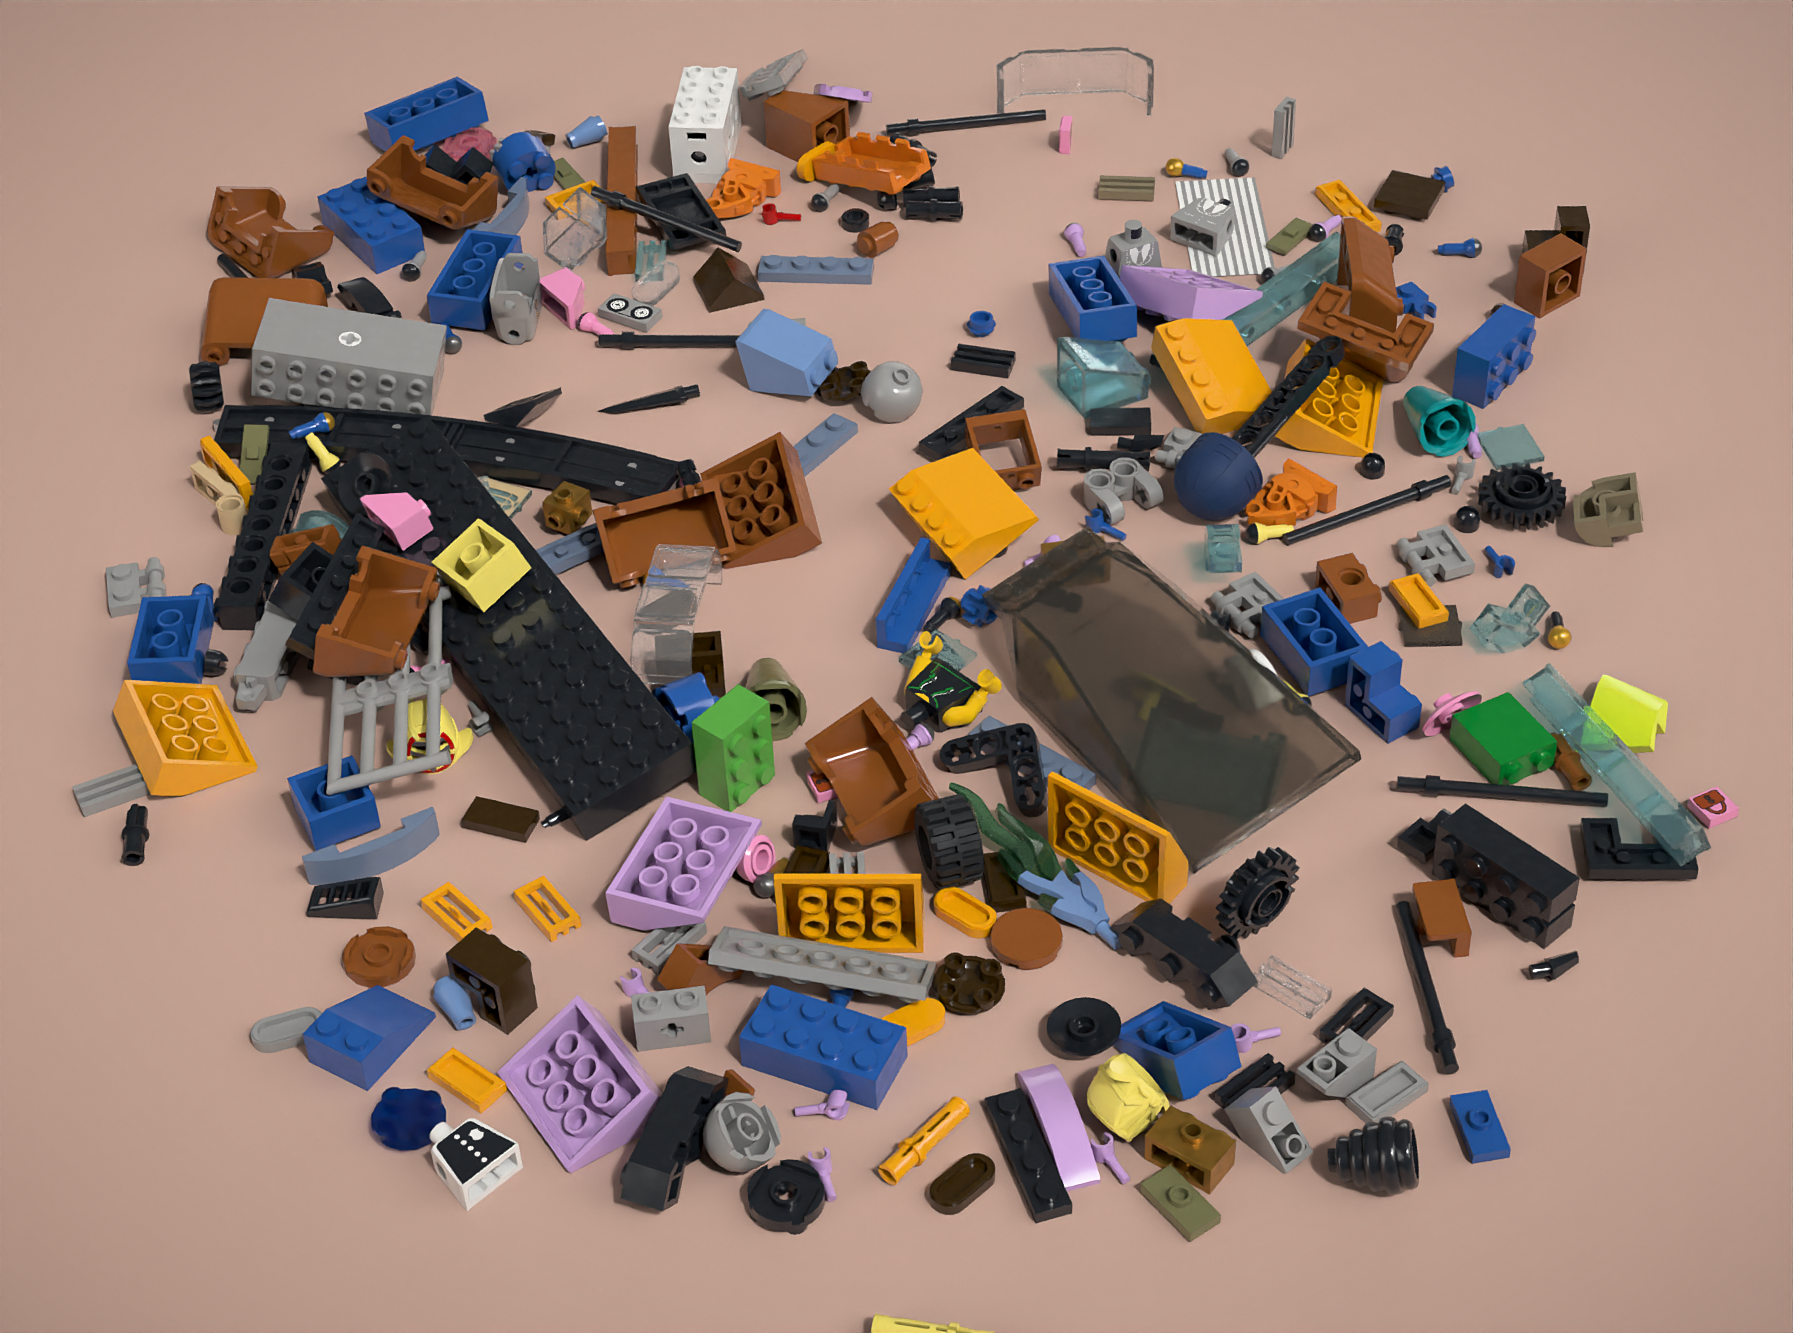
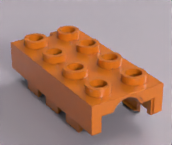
(872, 163)

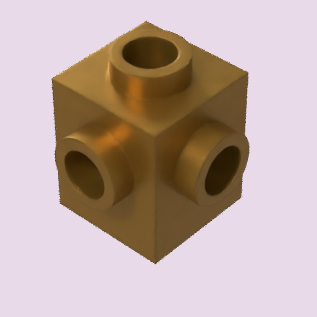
(567, 508)

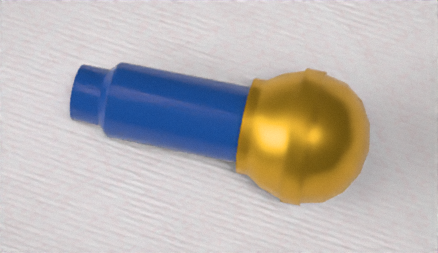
(1176, 167)

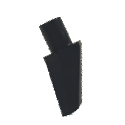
(1140, 443)
(1554, 966)

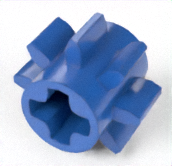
(976, 610)

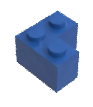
(1376, 693)

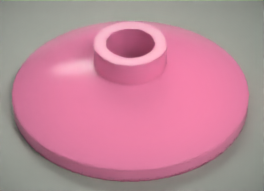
(1446, 707)

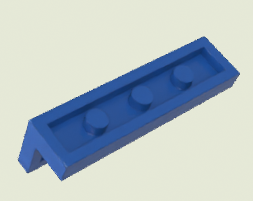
(911, 599)

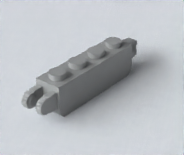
(266, 660)

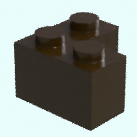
(1569, 221)
(497, 976)

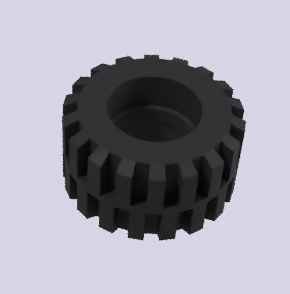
(949, 841)

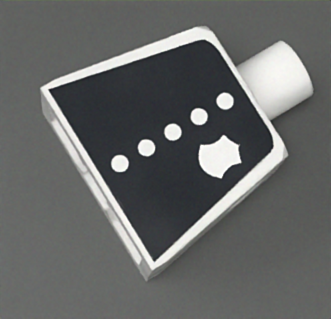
(473, 1159)

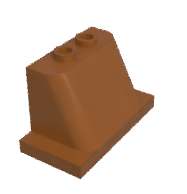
(1366, 345)

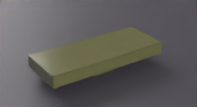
(566, 175)
(1289, 236)
(253, 450)

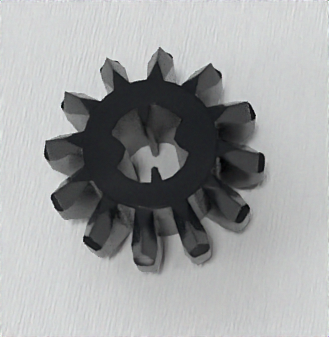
(206, 386)

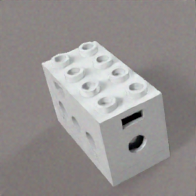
(705, 123)

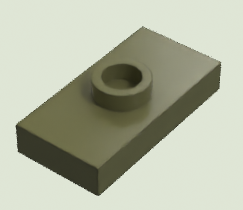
(1180, 1203)

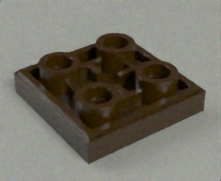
(1409, 195)

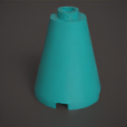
(1439, 420)

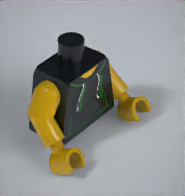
(941, 694)

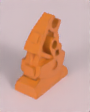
(743, 188)
(1292, 497)

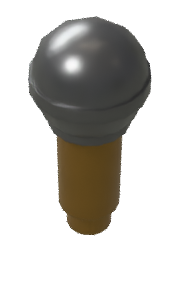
(765, 882)

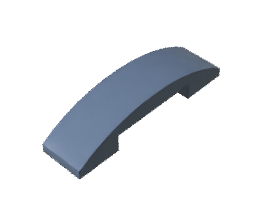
(513, 215)
(375, 856)

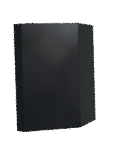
(523, 410)

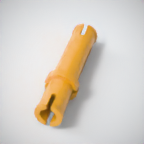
(913, 1150)

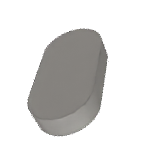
(283, 1030)

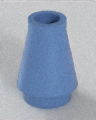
(587, 132)
(455, 1002)

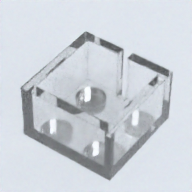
(571, 239)

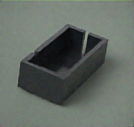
(1505, 875)

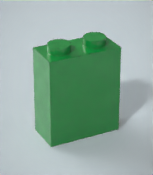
(1503, 740)

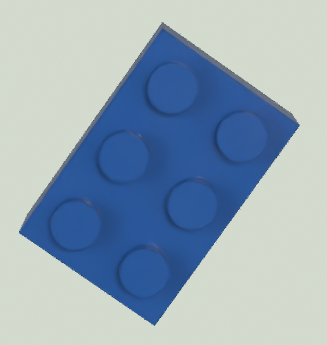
(1494, 356)
(171, 639)
(1311, 639)

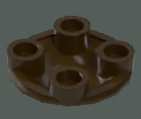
(844, 382)
(969, 983)

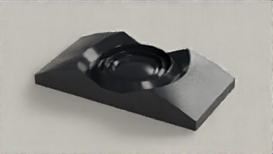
(683, 200)

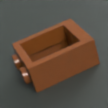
(1009, 426)

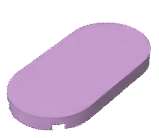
(843, 92)

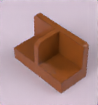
(1443, 914)

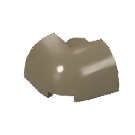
(1609, 510)

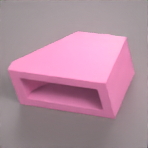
(563, 296)
(400, 515)

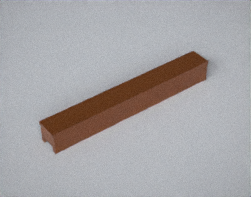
(622, 224)

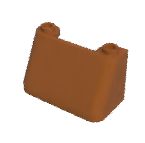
(407, 182)
(252, 232)
(238, 307)
(674, 517)
(376, 617)
(871, 773)

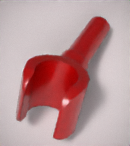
(771, 216)

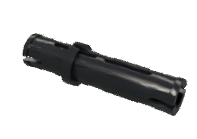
(1097, 459)

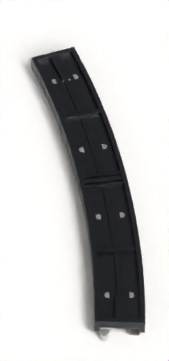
(485, 447)

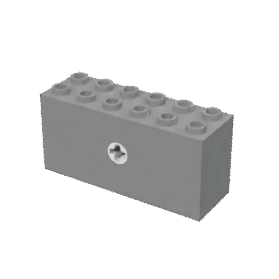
(347, 359)

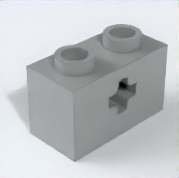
(671, 1018)

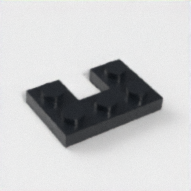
(1616, 860)

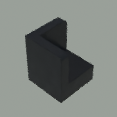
(814, 830)

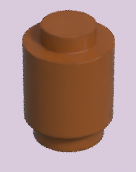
(877, 239)

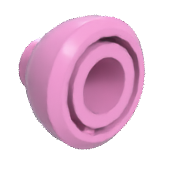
(757, 859)

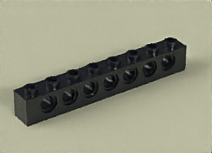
(270, 515)

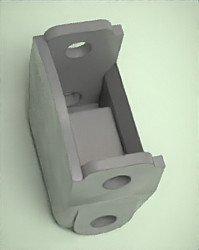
(512, 312)

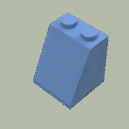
(784, 355)

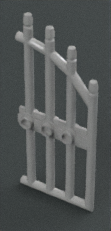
(400, 689)

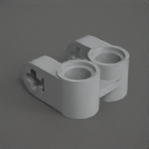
(1123, 482)

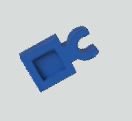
(1415, 300)

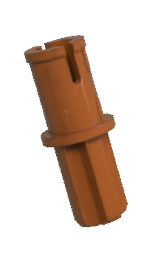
(1569, 763)

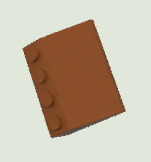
(766, 503)

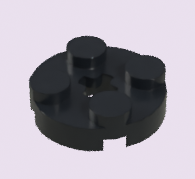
(790, 1214)

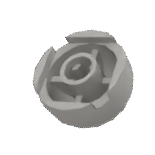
(892, 391)
(740, 1133)

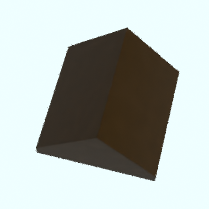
(726, 282)

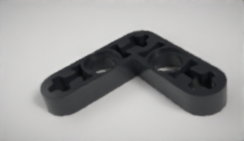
(1007, 751)

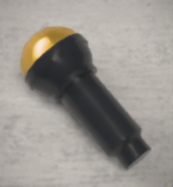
(949, 609)

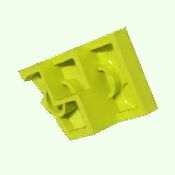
(1630, 713)

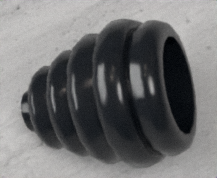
(1378, 1156)

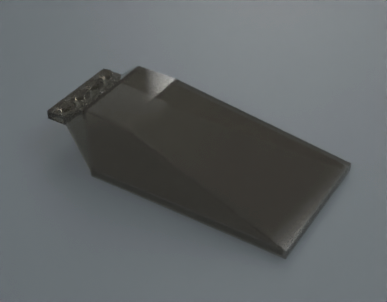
(1160, 697)

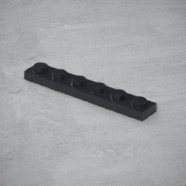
(333, 585)

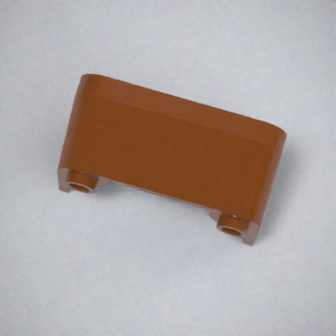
(1368, 271)

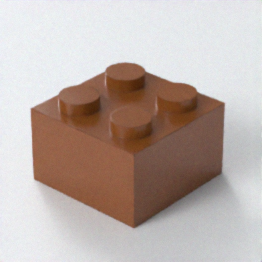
(1550, 275)

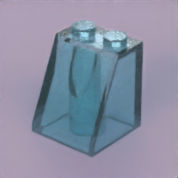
(1099, 374)

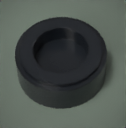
(855, 220)

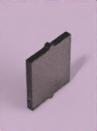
(1440, 634)

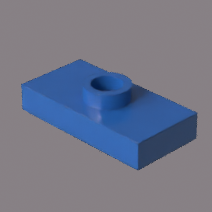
(1479, 1126)

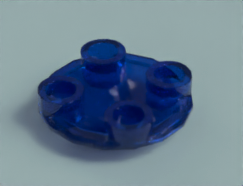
(407, 1117)

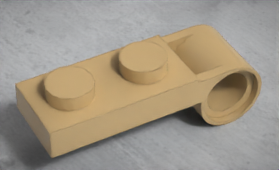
(221, 494)

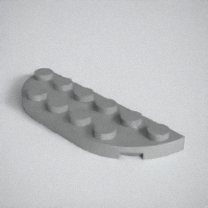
(773, 77)

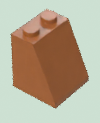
(803, 121)

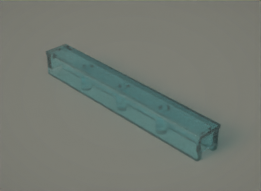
(1289, 290)
(1617, 766)

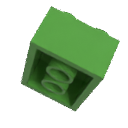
(733, 748)

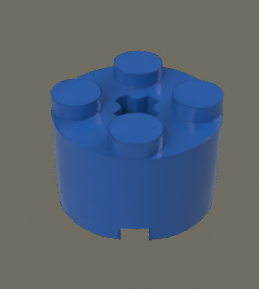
(527, 158)
(685, 700)

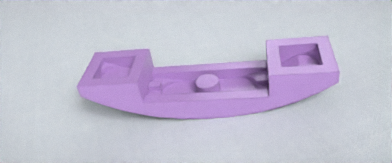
(1061, 1125)

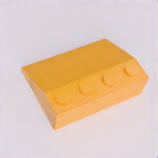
(1210, 372)
(1339, 413)
(963, 509)
(181, 736)
(1114, 842)
(853, 910)

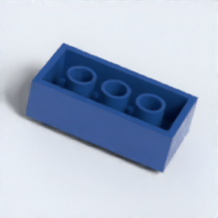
(428, 115)
(371, 226)
(464, 285)
(1093, 299)
(823, 1046)

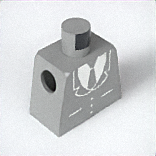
(1204, 225)
(1133, 247)

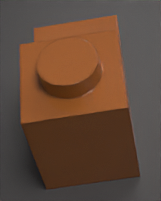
(690, 968)

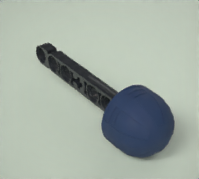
(1221, 475)

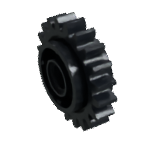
(1521, 496)
(1257, 892)

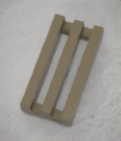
(1126, 188)

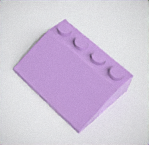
(1184, 293)
(679, 865)
(581, 1086)

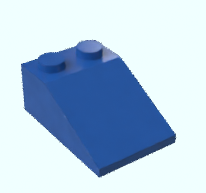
(365, 1035)
(1180, 1048)

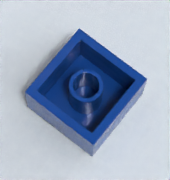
(335, 816)

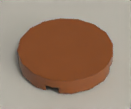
(1026, 938)
(379, 957)

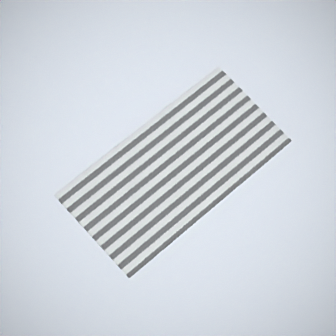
(1246, 248)

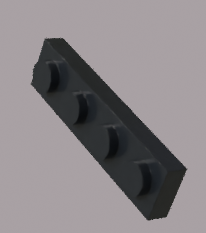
(950, 437)
(1028, 1156)

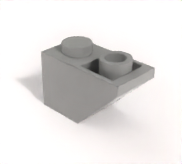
(1341, 1065)
(1269, 1128)

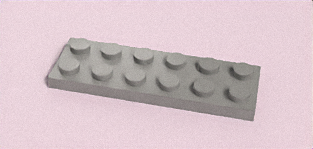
(822, 963)

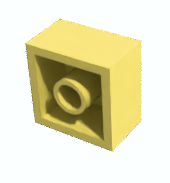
(481, 565)

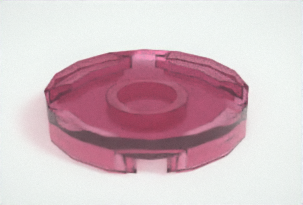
(474, 137)

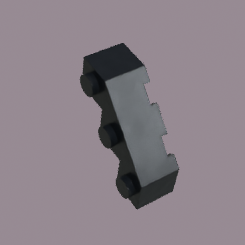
(470, 165)
(1186, 953)
(671, 1138)

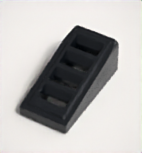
(357, 900)

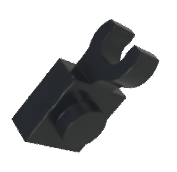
(1421, 837)

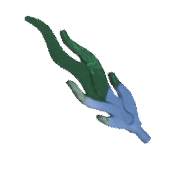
(1067, 896)

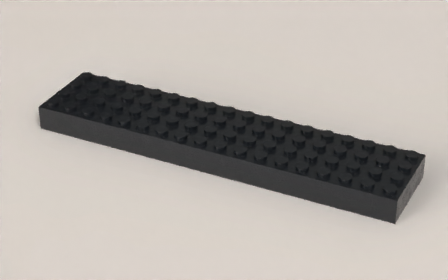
(537, 653)

